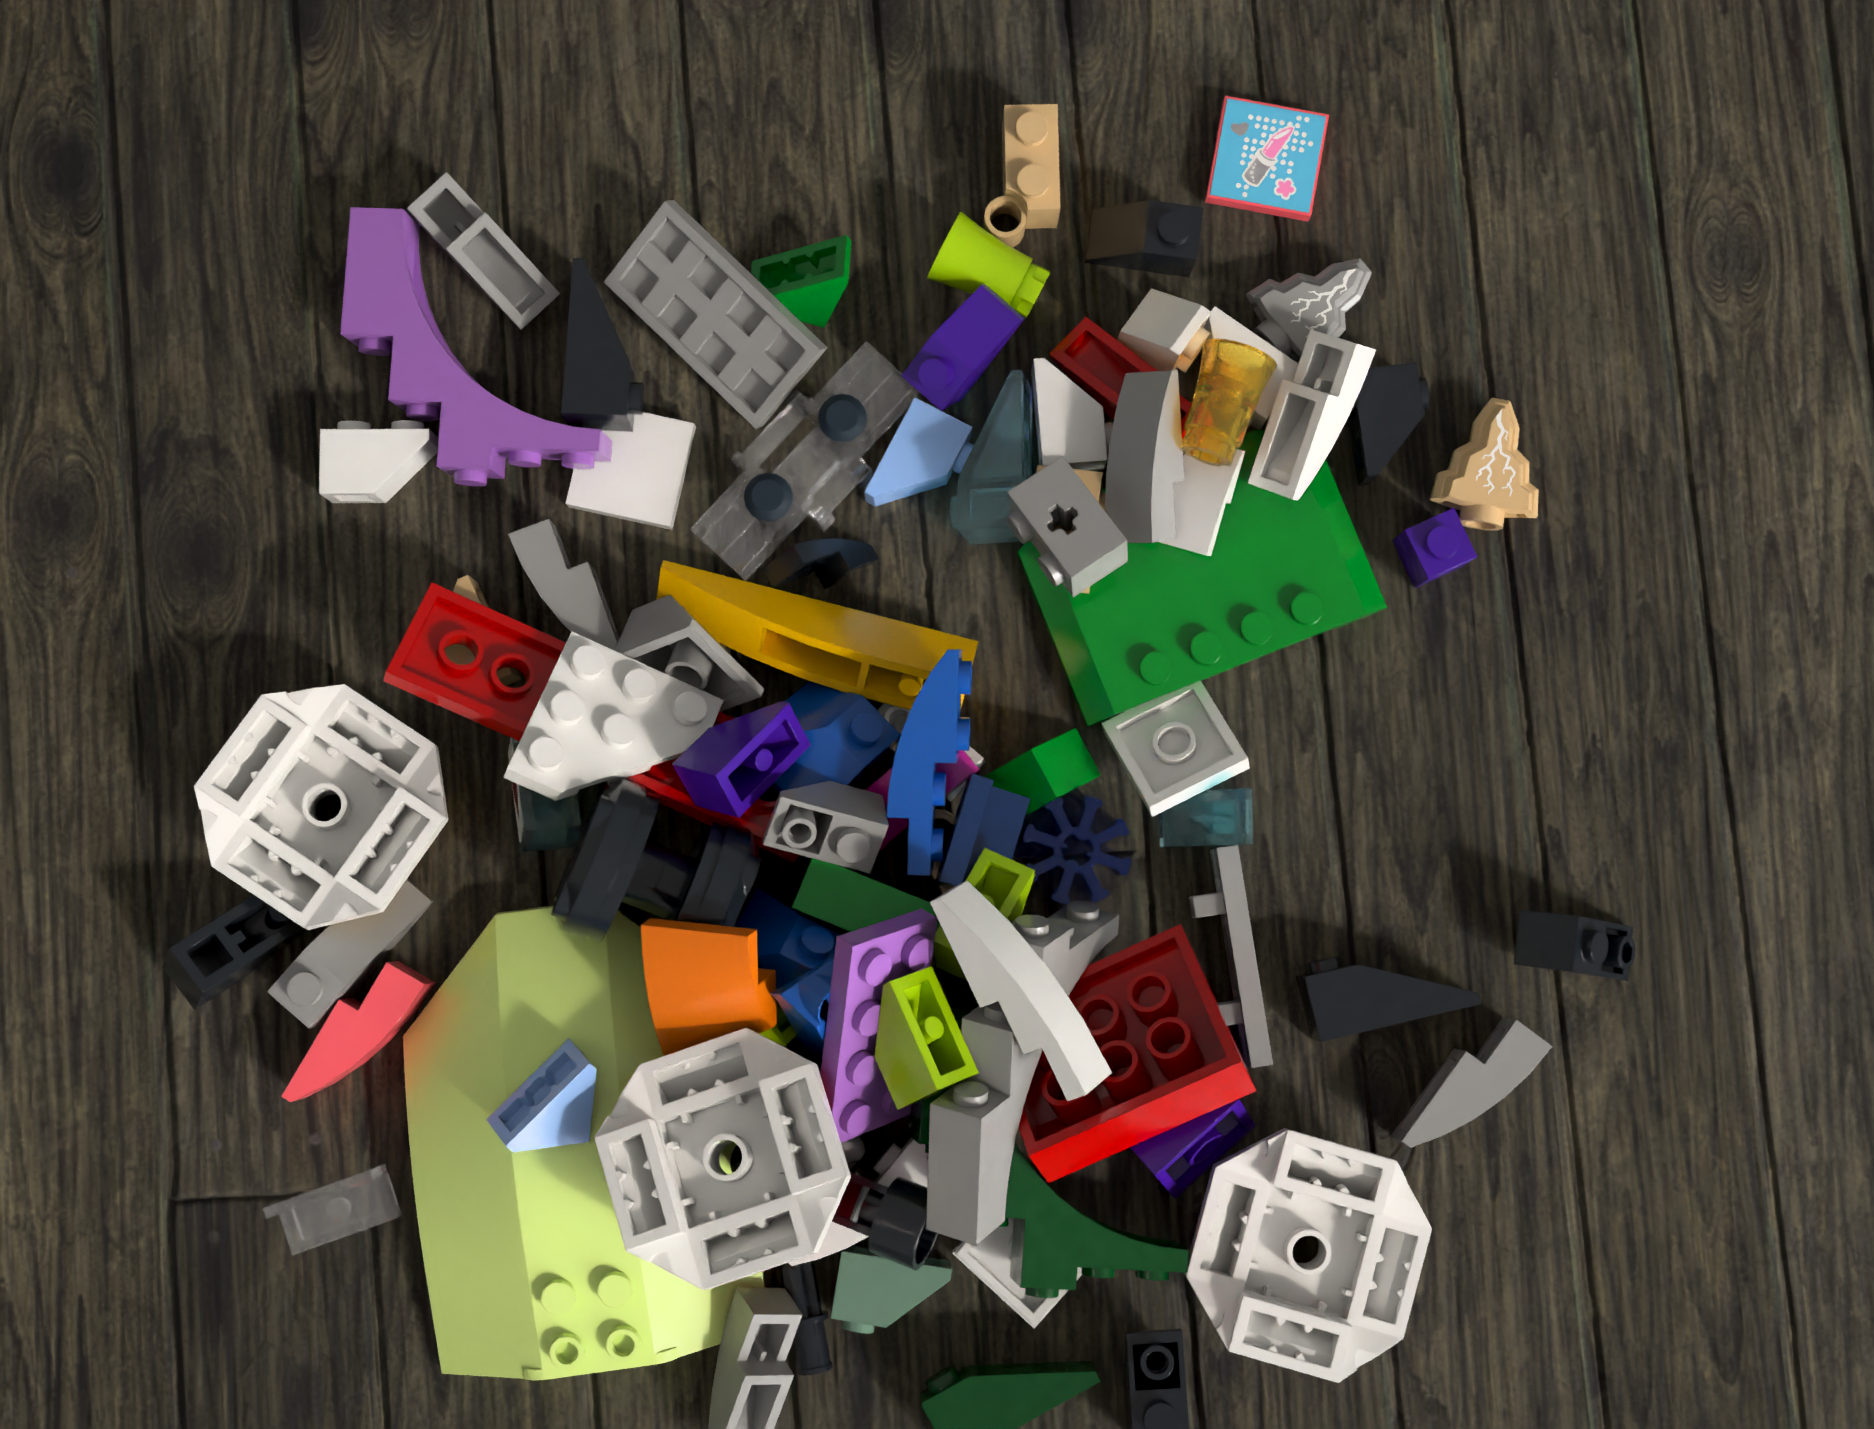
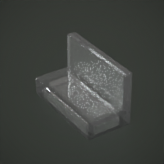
(337, 1209)

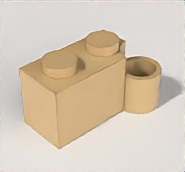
(1029, 171)

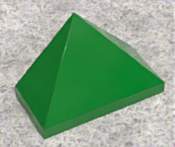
(808, 278)

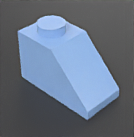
(920, 454)

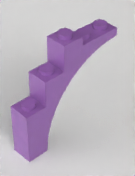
(390, 310)

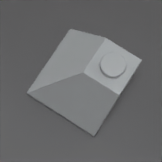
(679, 646)

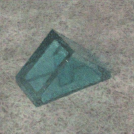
(1209, 820)

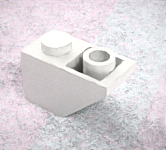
(1166, 331)
(372, 463)

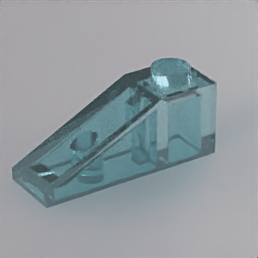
(996, 465)

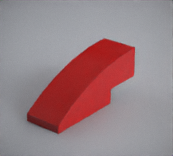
(1100, 364)

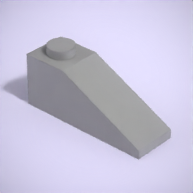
(345, 956)

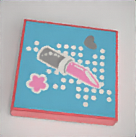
(1266, 158)

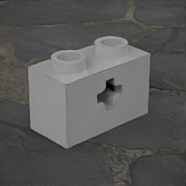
(1061, 498)

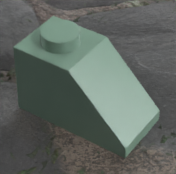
(879, 1291)

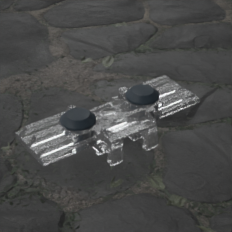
(819, 472)

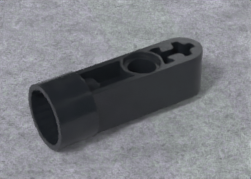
(889, 1215)

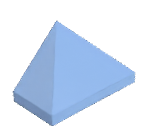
(550, 1105)

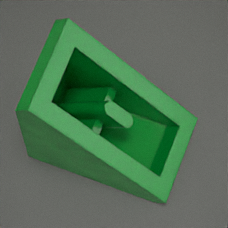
(1048, 770)

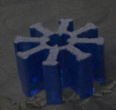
(1079, 834)

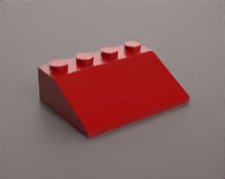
(1164, 1052)

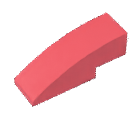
(359, 1029)

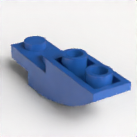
(929, 737)

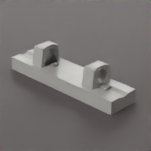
(1247, 1003)

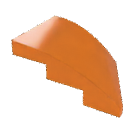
(704, 982)

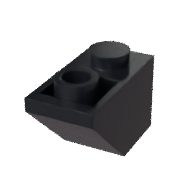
(1574, 945)
(1155, 1380)

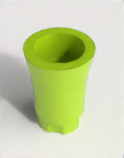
(977, 257)

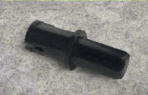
(810, 1337)

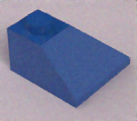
(844, 737)
(787, 937)

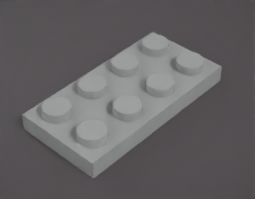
(714, 314)

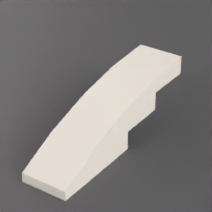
(1009, 971)

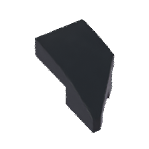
(828, 558)

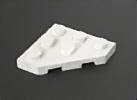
(606, 721)

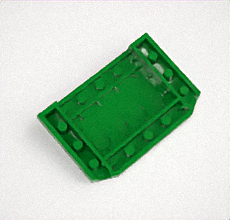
(1185, 616)

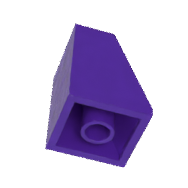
(1193, 1147)

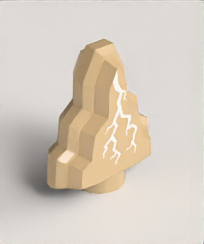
(1488, 474)

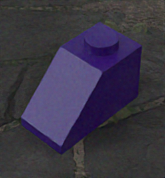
(962, 348)
(741, 758)

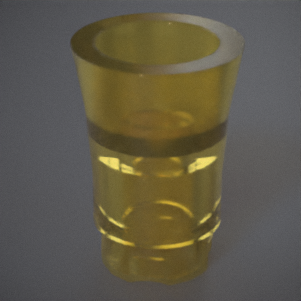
(1225, 399)

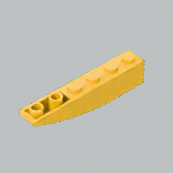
(813, 637)

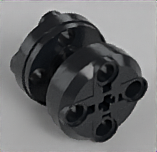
(620, 865)

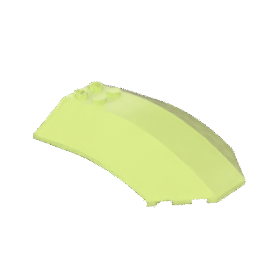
(528, 1242)

